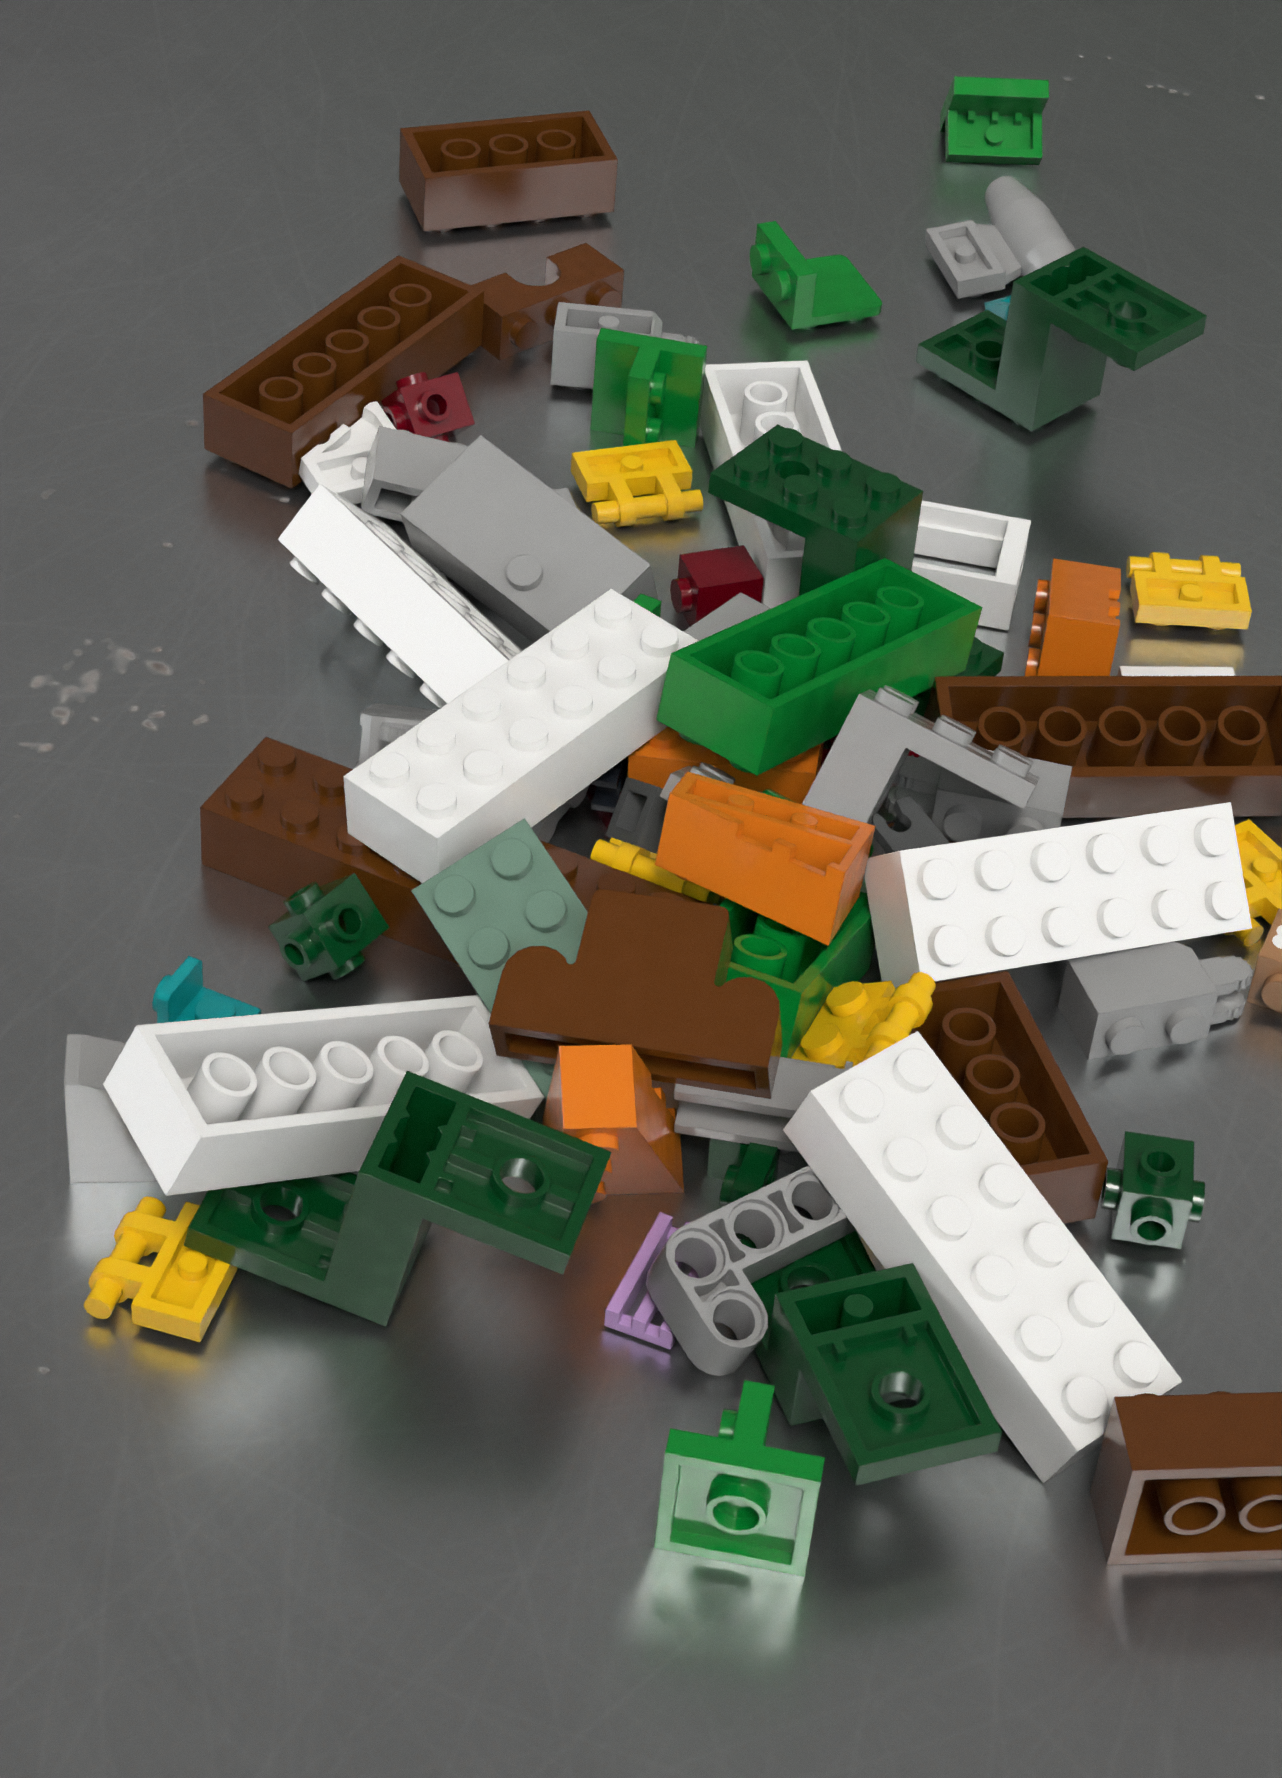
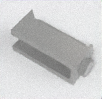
(748, 1117)

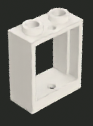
(977, 540)

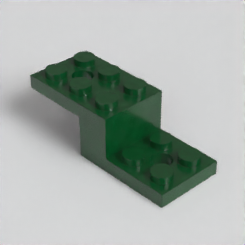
(863, 1343)

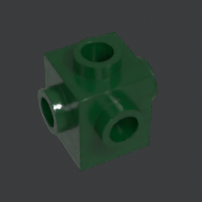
(327, 927)
(1148, 1203)

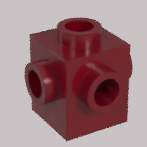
(429, 407)

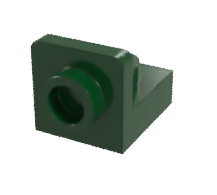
(741, 1168)

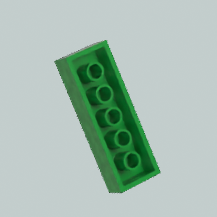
(798, 668)

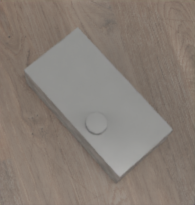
(519, 543)

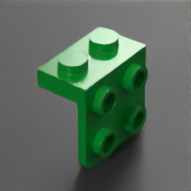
(809, 289)

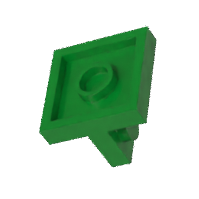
(994, 120)
(648, 388)
(736, 1495)

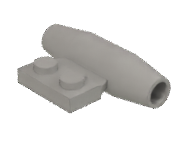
(989, 256)

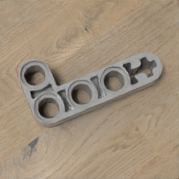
(729, 1267)

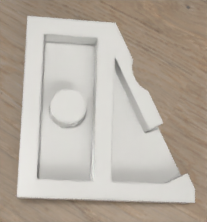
(343, 458)

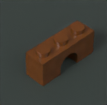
(525, 315)

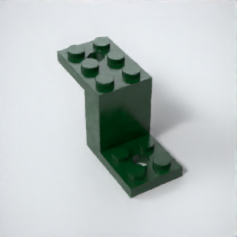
(1059, 338)
(839, 507)
(429, 1163)

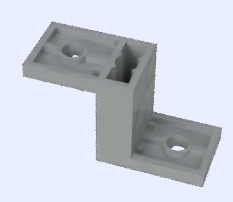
(874, 747)

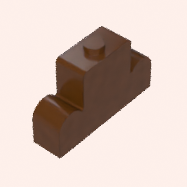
(650, 979)

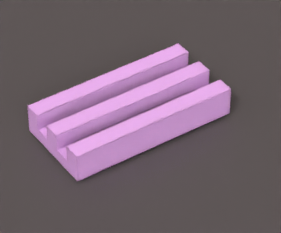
(632, 1283)

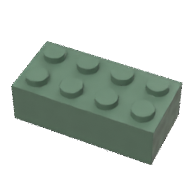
(500, 903)

